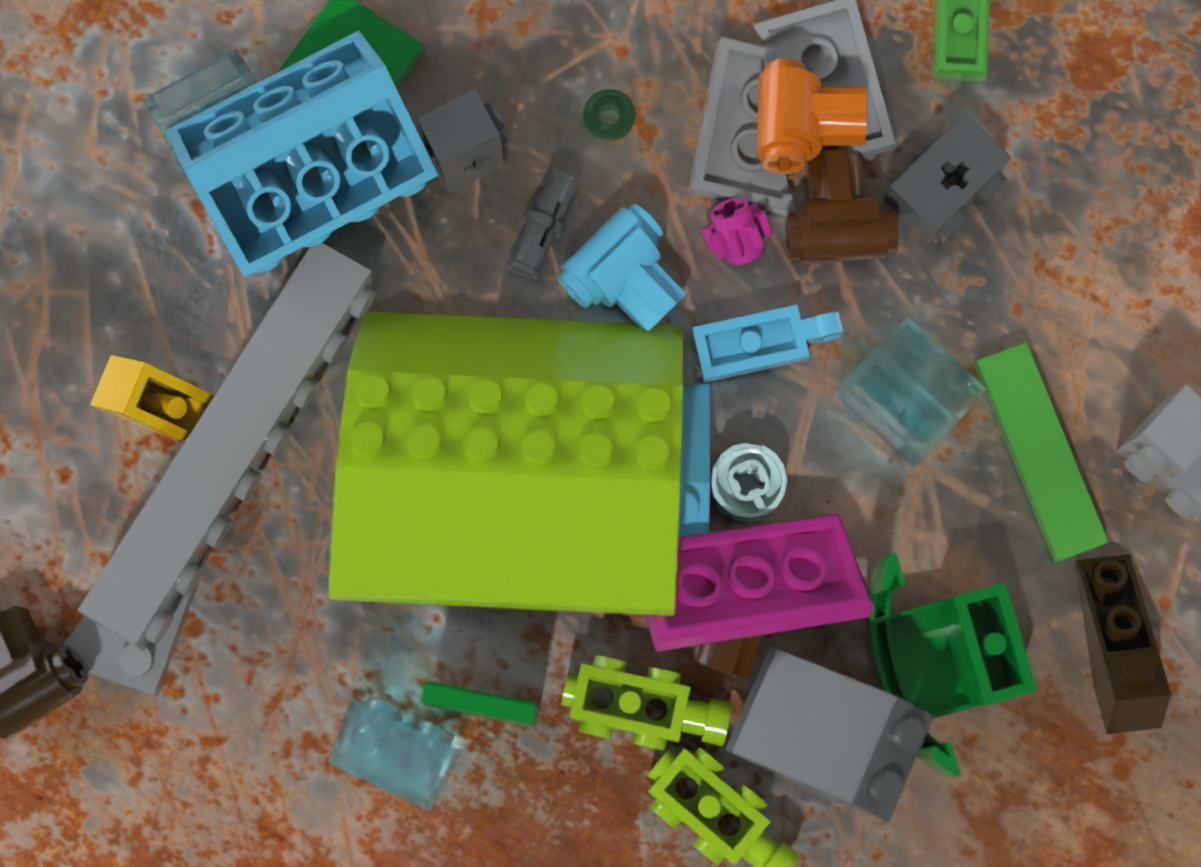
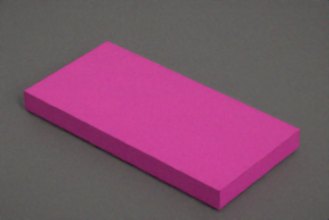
(762, 583)

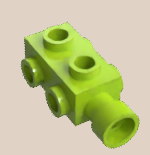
(629, 703)
(709, 804)

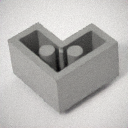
(1169, 451)

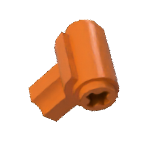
(803, 115)

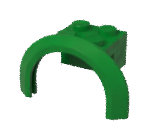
(946, 654)

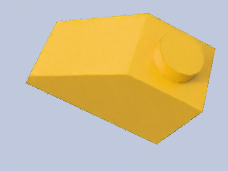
(150, 398)

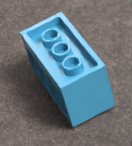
(302, 154)

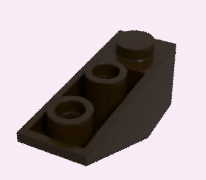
(1121, 646)

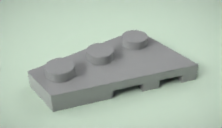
(834, 48)
(727, 141)
(124, 663)

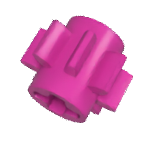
(737, 231)

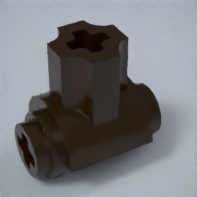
(33, 673)

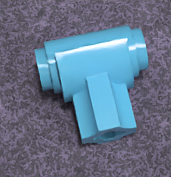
(622, 268)

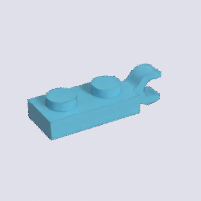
(760, 341)

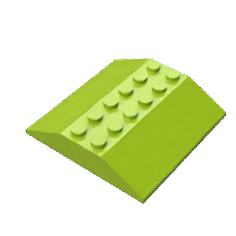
(509, 464)

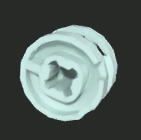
(747, 482)

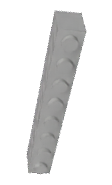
(228, 447)

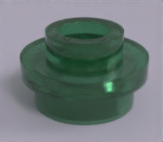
(609, 100)

